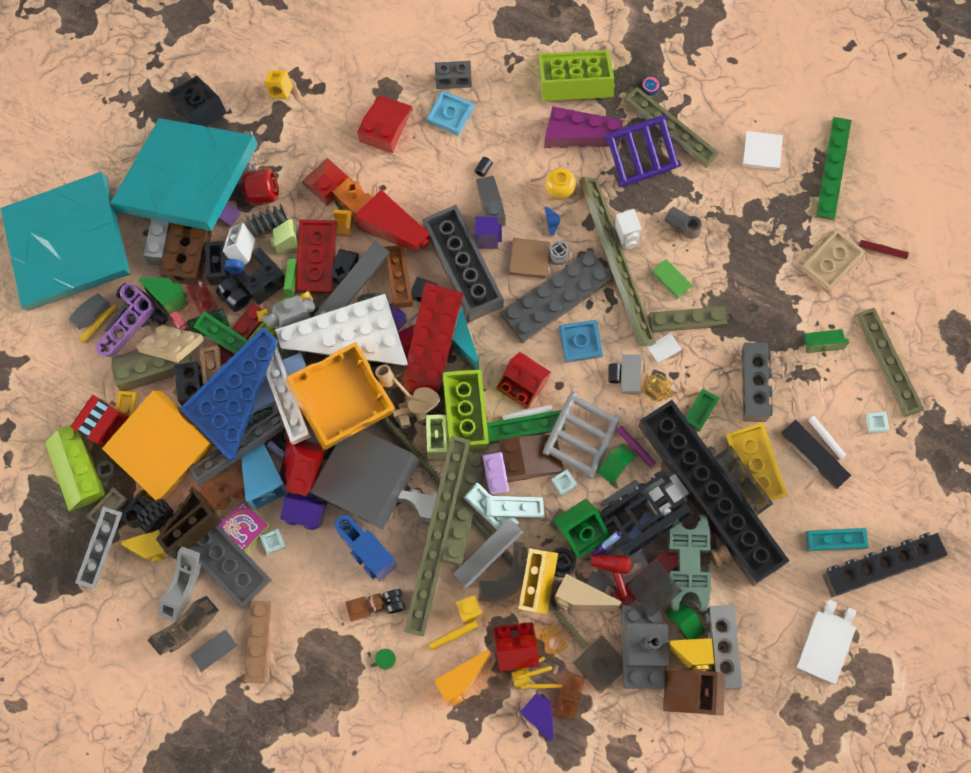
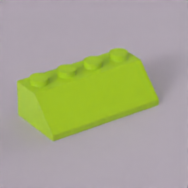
(466, 407)
(74, 468)

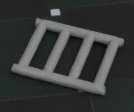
(557, 432)

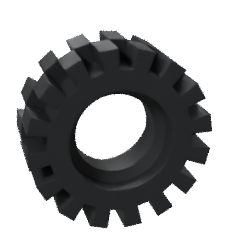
(154, 516)

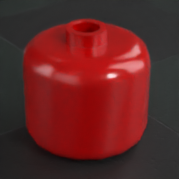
(260, 187)

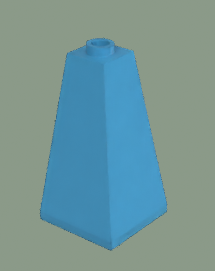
(261, 478)

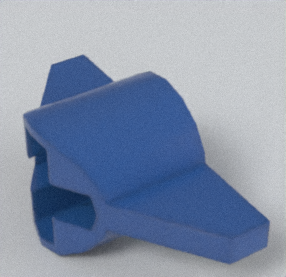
(552, 220)

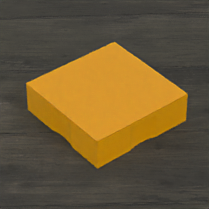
(339, 395)
(158, 445)

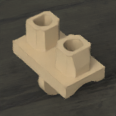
(403, 415)

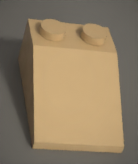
(581, 597)

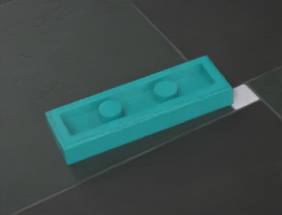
(837, 539)

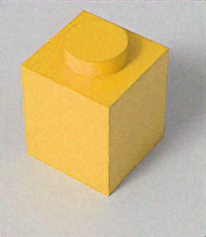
(469, 609)

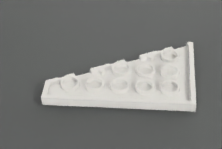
(364, 322)

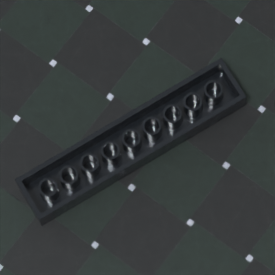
(713, 493)

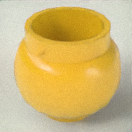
(560, 183)

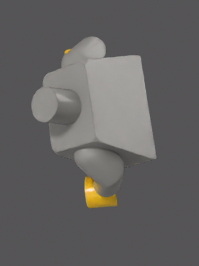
(288, 311)

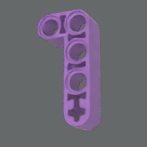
(123, 322)

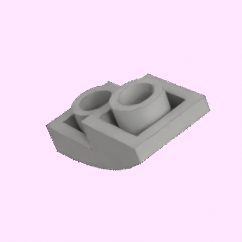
(631, 374)

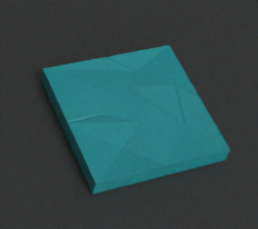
(184, 174)
(64, 241)

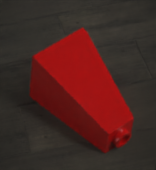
(391, 223)

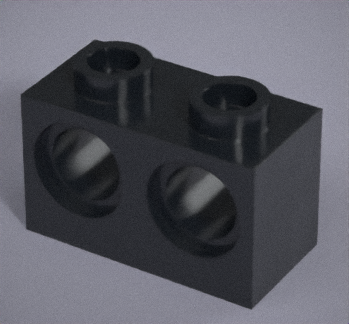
(185, 385)

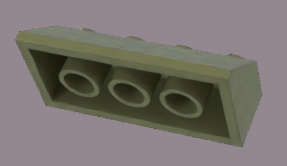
(139, 369)

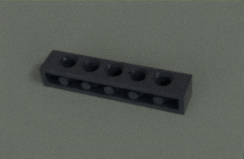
(930, 543)

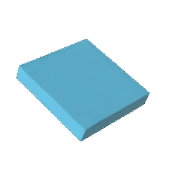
(450, 113)

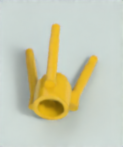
(522, 677)

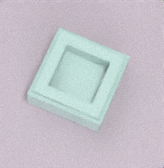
(877, 422)
(564, 483)
(272, 541)

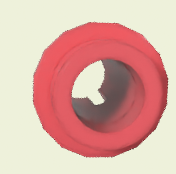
(177, 321)

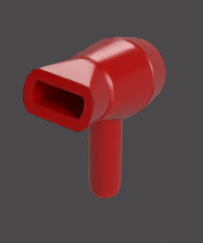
(617, 565)

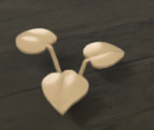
(423, 398)

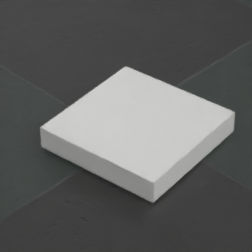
(762, 150)

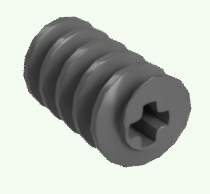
(267, 221)

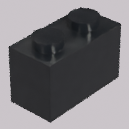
(215, 263)

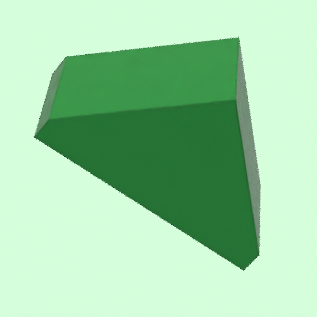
(616, 463)
(686, 621)

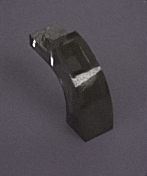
(743, 480)
(508, 586)
(185, 628)

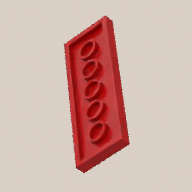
(432, 338)

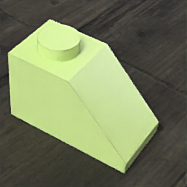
(285, 238)

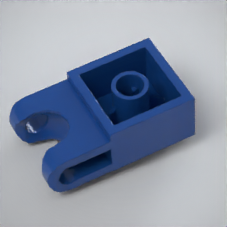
(365, 548)

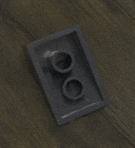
(197, 102)

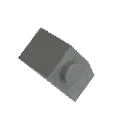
(491, 199)

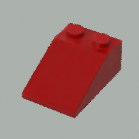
(384, 123)

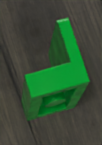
(825, 341)

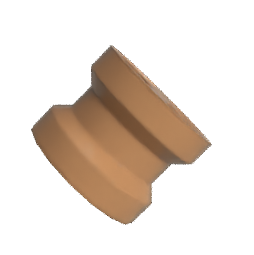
(720, 556)

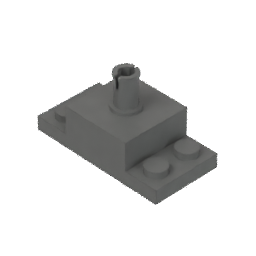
(643, 648)

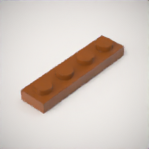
(398, 277)

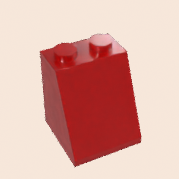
(301, 466)

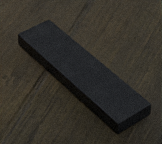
(817, 454)

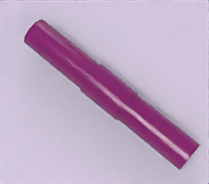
(636, 446)

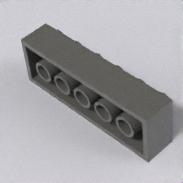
(463, 263)

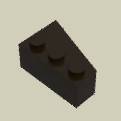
(189, 524)

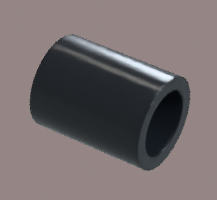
(483, 167)
(614, 373)

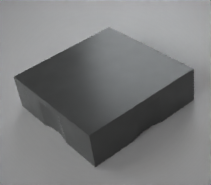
(365, 477)

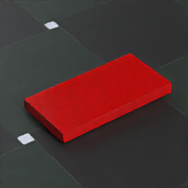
(316, 256)

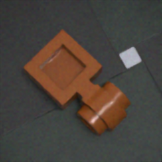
(359, 607)

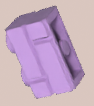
(495, 472)

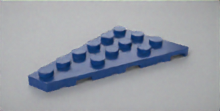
(228, 397)

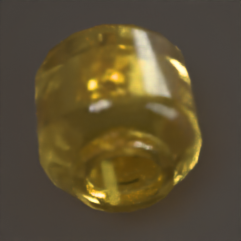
(657, 387)

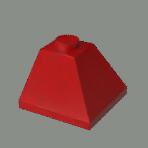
(325, 180)

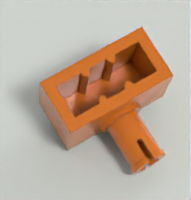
(351, 196)

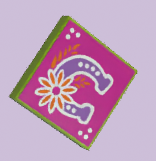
(244, 525)

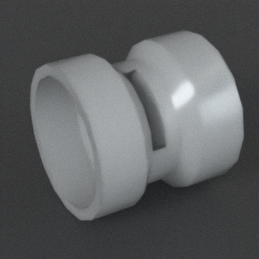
(559, 257)

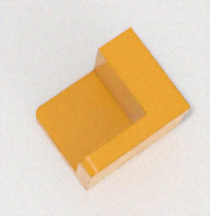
(345, 222)

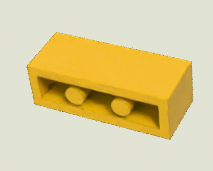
(538, 581)

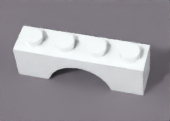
(421, 502)

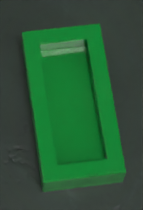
(701, 409)

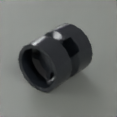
(233, 294)

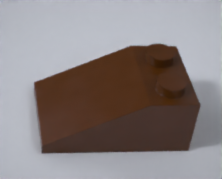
(525, 458)

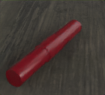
(883, 249)

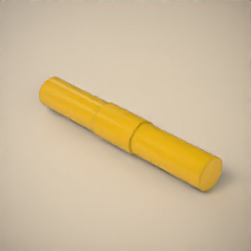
(98, 323)
(453, 635)

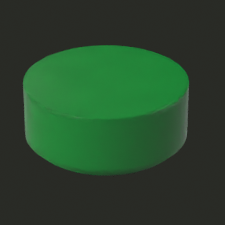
(385, 659)

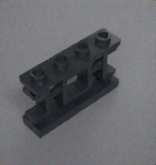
(654, 527)

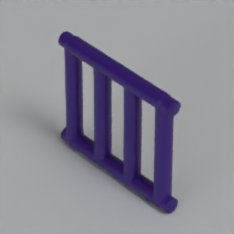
(627, 132)

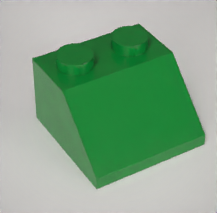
(165, 293)
(582, 528)

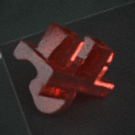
(202, 297)

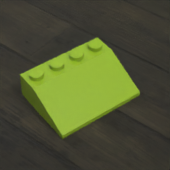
(576, 75)

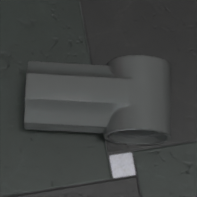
(682, 222)

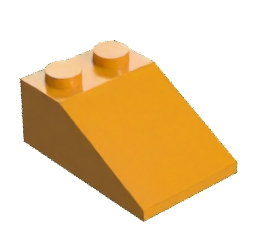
(459, 680)

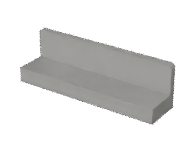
(488, 553)

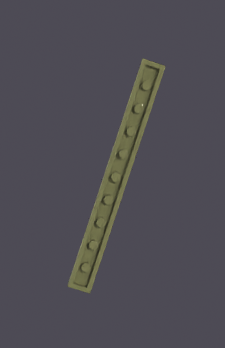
(617, 262)
(437, 536)

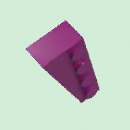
(579, 129)

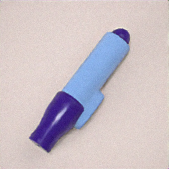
(608, 544)

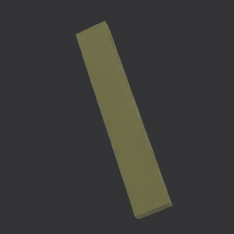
(889, 362)

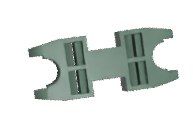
(688, 577)

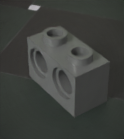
(453, 74)

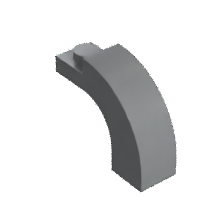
(182, 585)

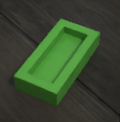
(290, 278)
(671, 278)

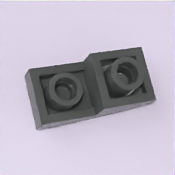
(85, 313)
(213, 650)

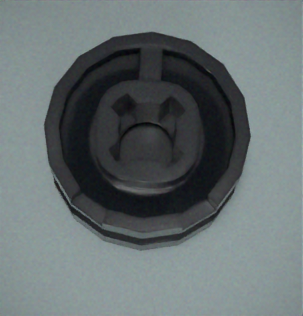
(565, 562)

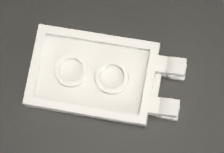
(827, 643)

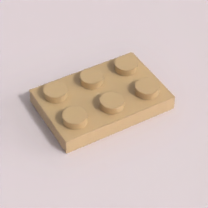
(170, 343)

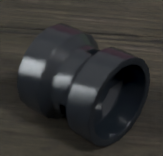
(394, 601)

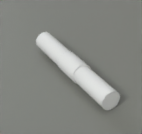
(532, 411)
(827, 437)

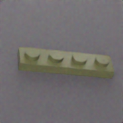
(688, 319)

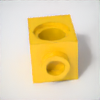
(278, 84)

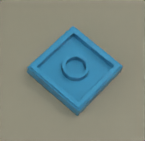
(580, 341)

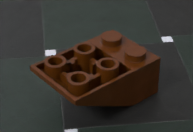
(694, 692)

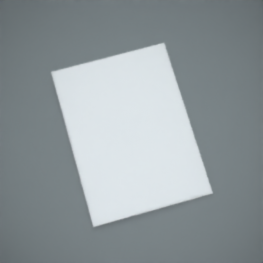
(664, 348)

